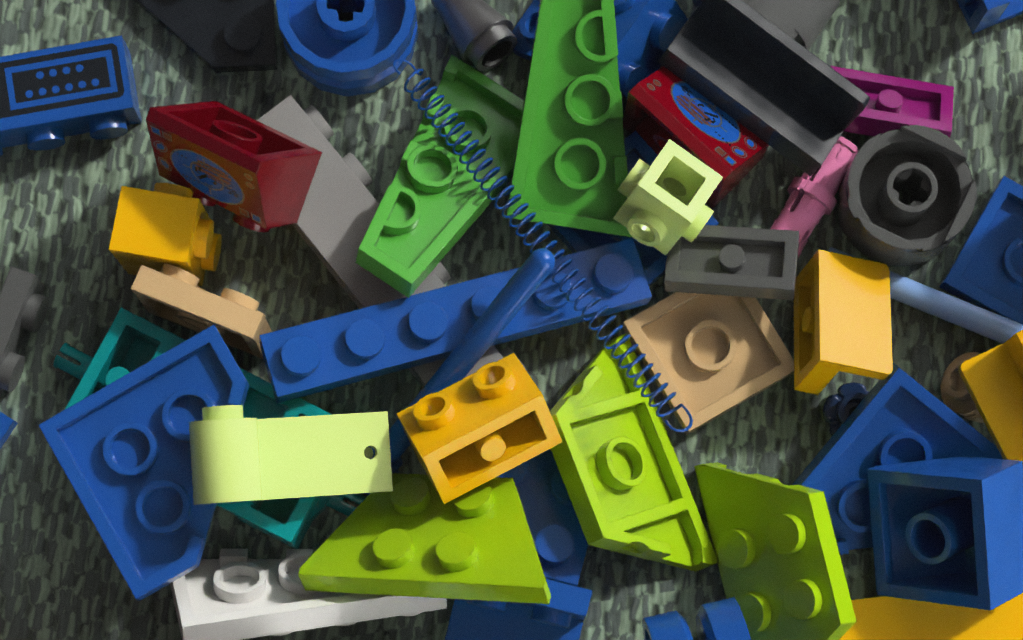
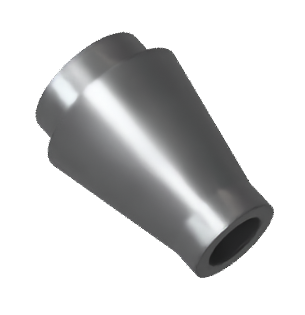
(477, 31)

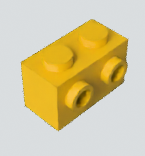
(164, 229)
(479, 427)

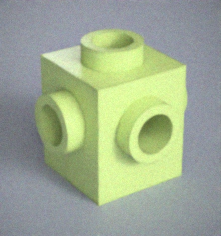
(667, 198)

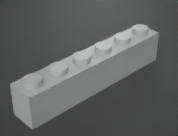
(338, 216)

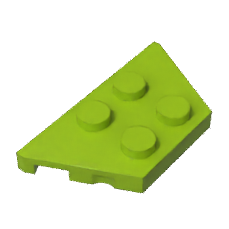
(625, 468)
(425, 548)
(776, 555)

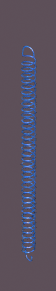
(544, 235)

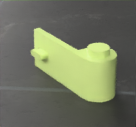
(287, 455)

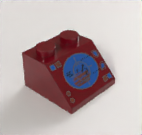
(670, 109)
(233, 162)

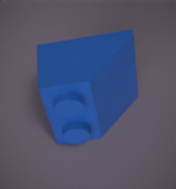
(948, 530)

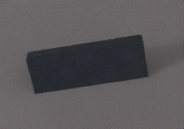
(764, 80)

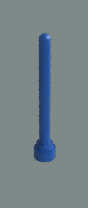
(478, 339)

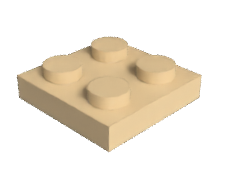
(178, 299)
(709, 352)

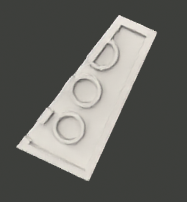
(266, 597)

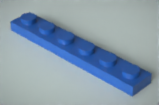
(433, 323)

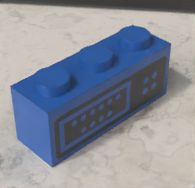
(67, 94)

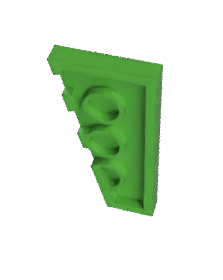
(572, 120)
(432, 192)

